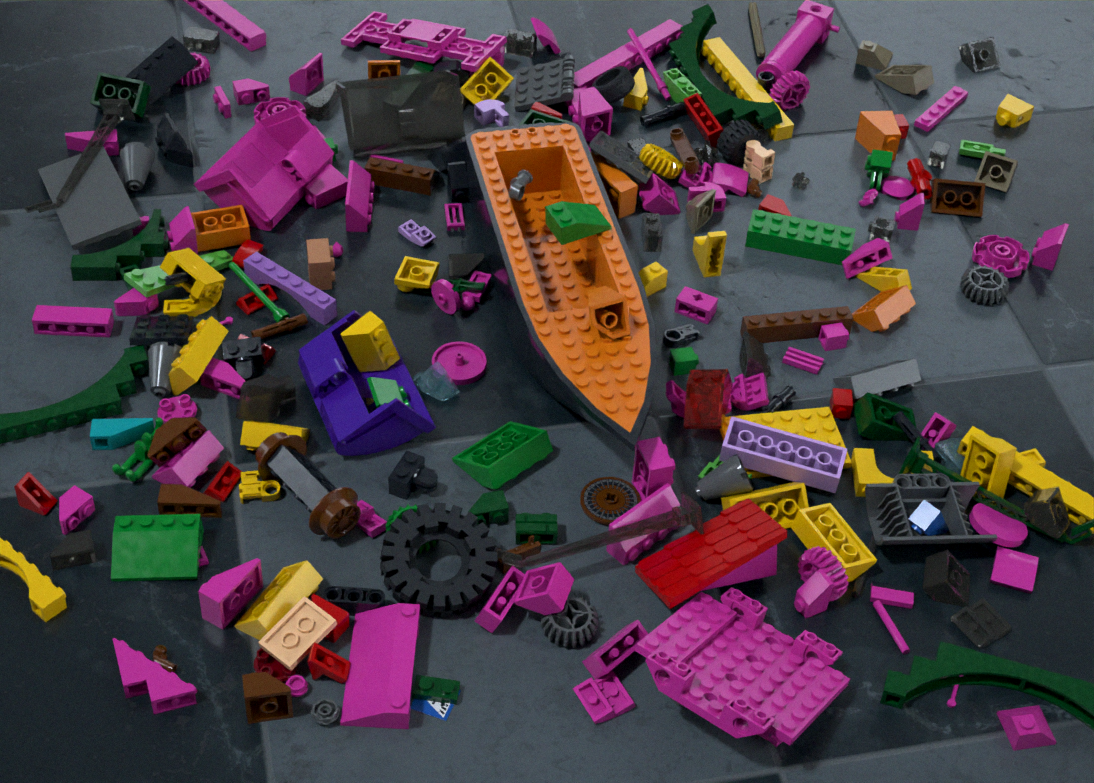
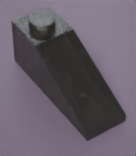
(321, 103)

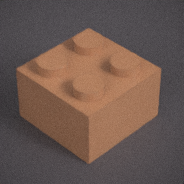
(320, 263)

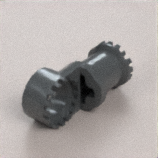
(519, 184)

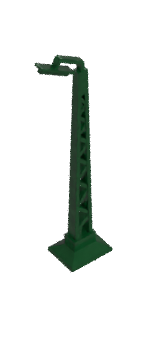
(917, 459)

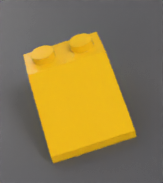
(486, 82)

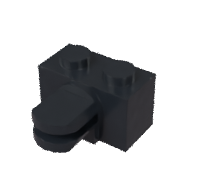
(243, 355)
(410, 476)

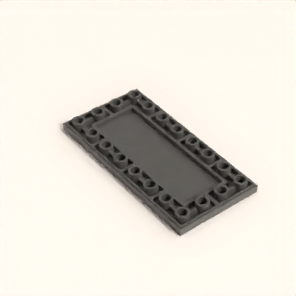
(96, 205)

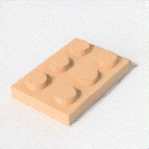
(296, 632)

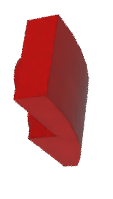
(246, 249)

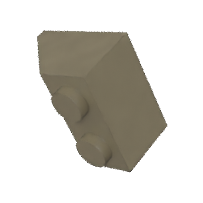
(996, 171)

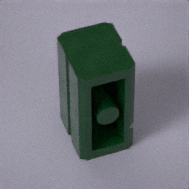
(542, 526)

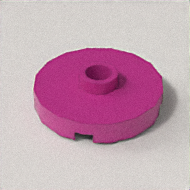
(445, 296)

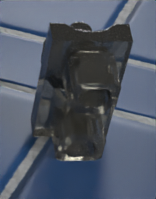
(707, 154)

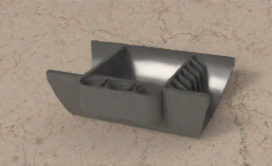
(893, 503)

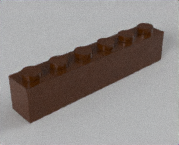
(794, 324)

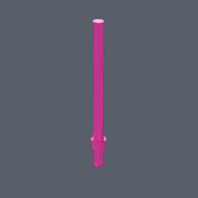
(661, 86)

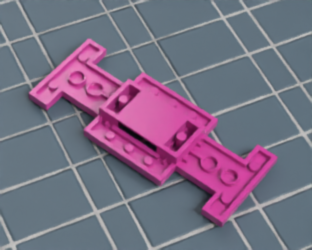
(441, 40)

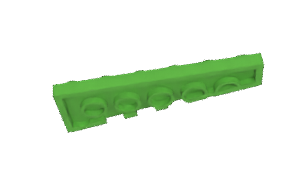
(151, 280)

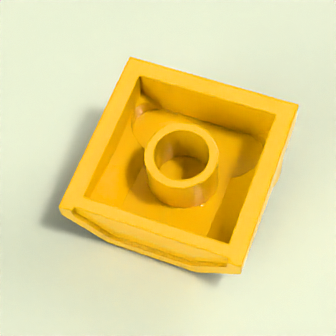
(416, 274)

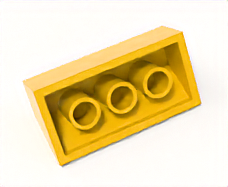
(196, 354)
(778, 501)
(826, 528)
(279, 598)

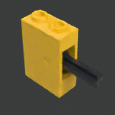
(192, 273)

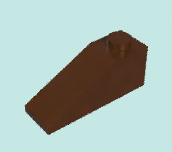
(184, 500)

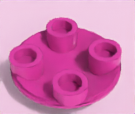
(897, 187)
(177, 407)

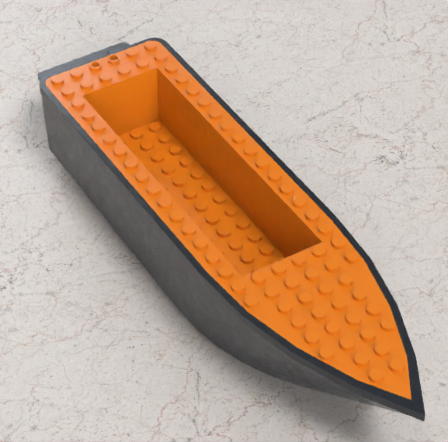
(548, 283)

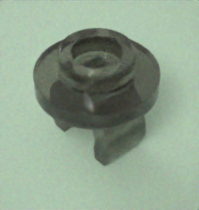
(800, 181)

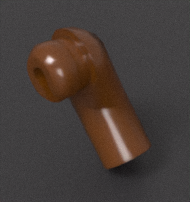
(753, 188)
(160, 656)

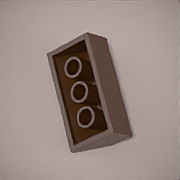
(402, 176)

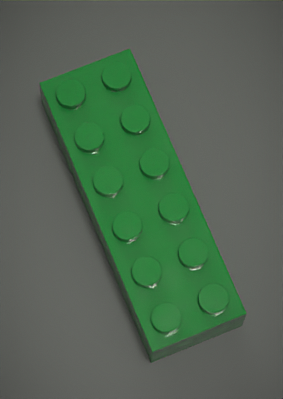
(799, 237)

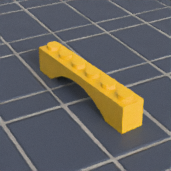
(43, 595)

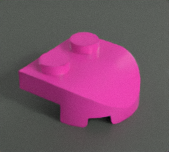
(697, 179)
(749, 392)

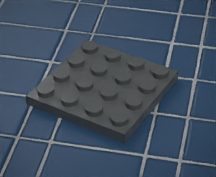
(620, 155)

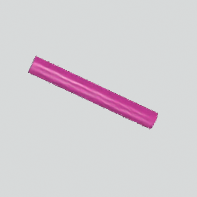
(891, 627)

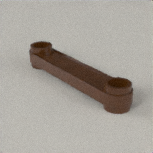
(684, 151)

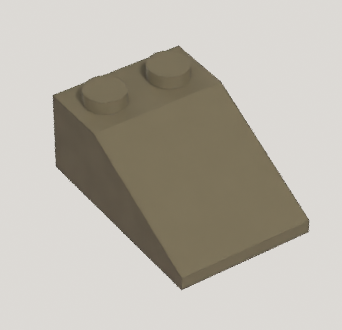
(907, 78)

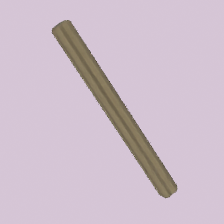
(757, 32)

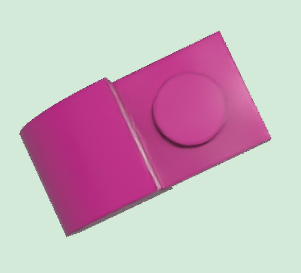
(720, 197)

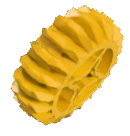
(660, 161)

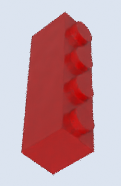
(703, 119)

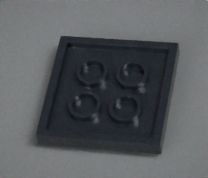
(162, 328)

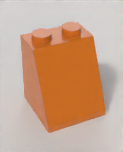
(878, 131)

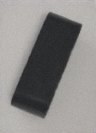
(354, 599)

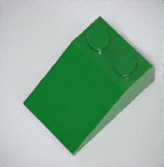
(574, 221)

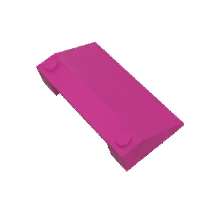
(381, 667)

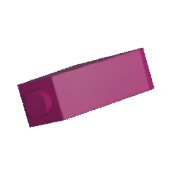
(326, 187)

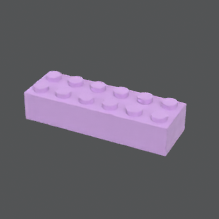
(784, 454)

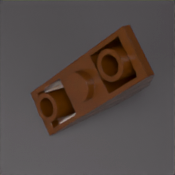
(174, 437)

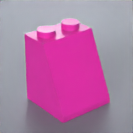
(593, 113)

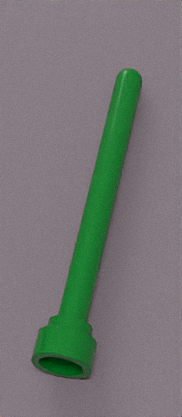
(278, 313)

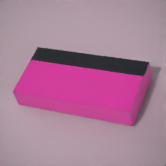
(892, 594)

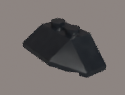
(172, 143)

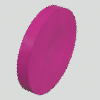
(462, 361)
(990, 522)

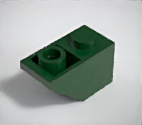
(491, 508)

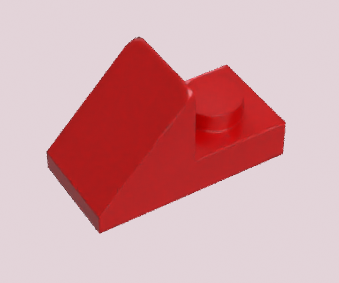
(326, 662)

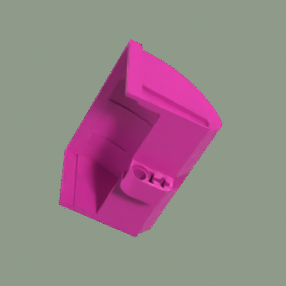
(268, 168)

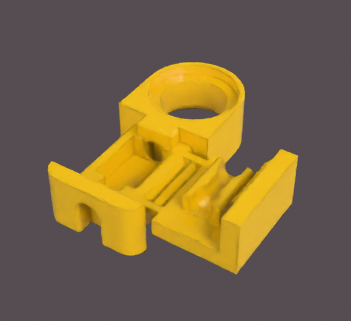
(253, 488)

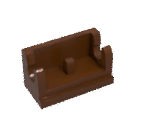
(524, 550)

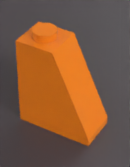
(608, 312)

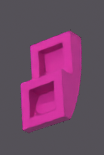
(369, 521)

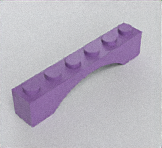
(316, 302)

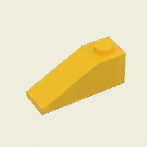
(638, 96)
(653, 278)
(885, 278)

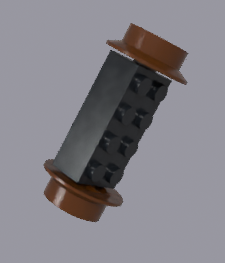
(331, 509)

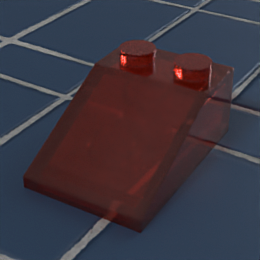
(707, 398)

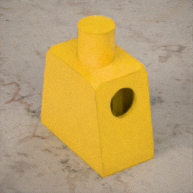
(1013, 112)

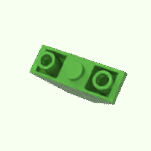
(678, 85)

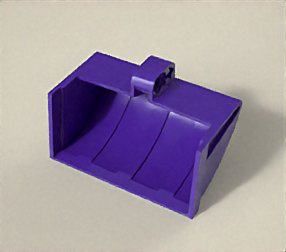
(339, 391)

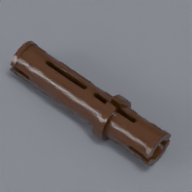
(279, 327)

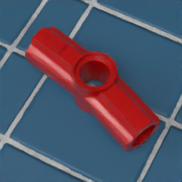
(920, 177)

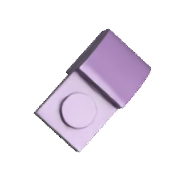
(491, 111)

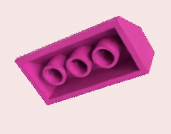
(358, 199)
(655, 504)

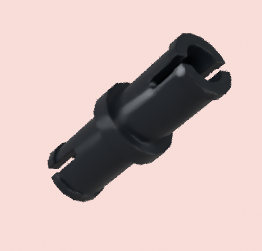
(780, 400)

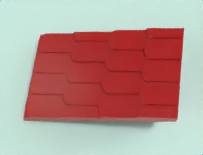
(732, 550)

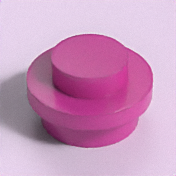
(298, 685)

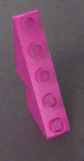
(144, 676)

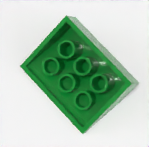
(504, 454)
(156, 547)

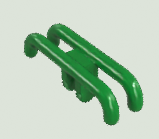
(141, 452)

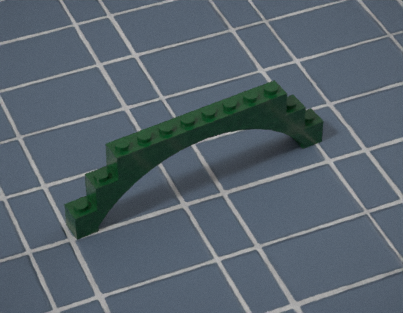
(723, 106)
(95, 402)
(988, 670)

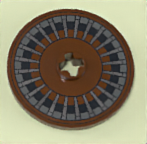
(598, 497)

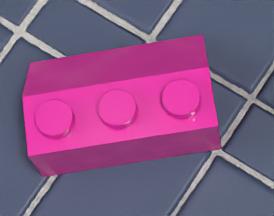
(190, 461)

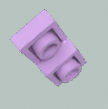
(415, 233)

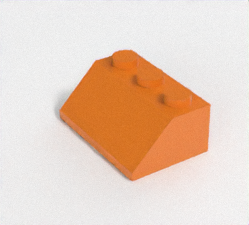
(884, 308)

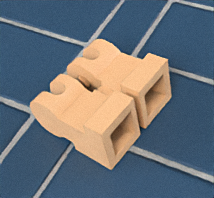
(758, 161)

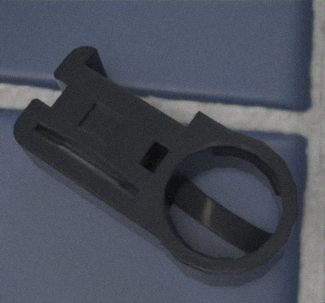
(681, 335)

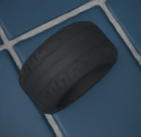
(614, 84)

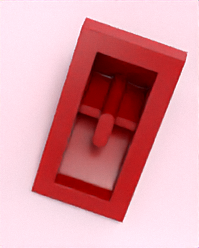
(34, 495)

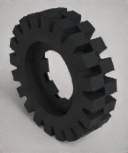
(462, 532)

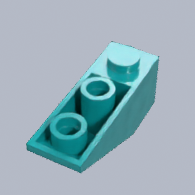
(114, 433)

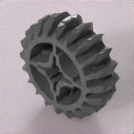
(984, 285)
(573, 624)

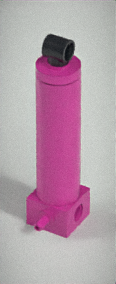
(810, 27)

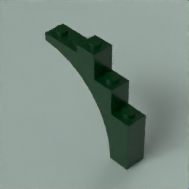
(106, 264)

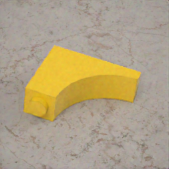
(710, 252)

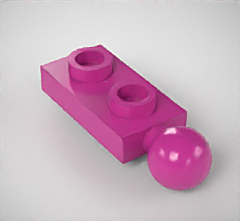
(472, 296)

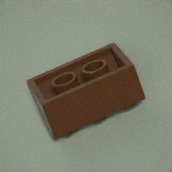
(957, 197)

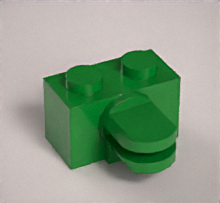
(878, 166)

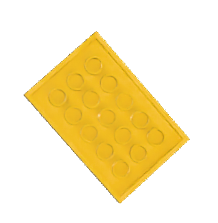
(810, 423)

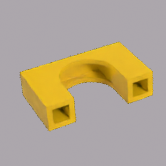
(866, 471)

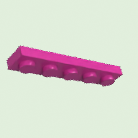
(941, 108)

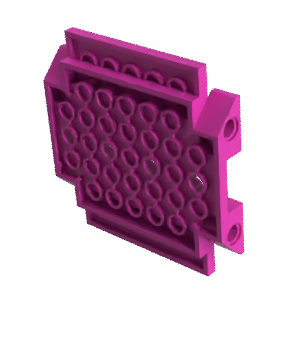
(772, 686)

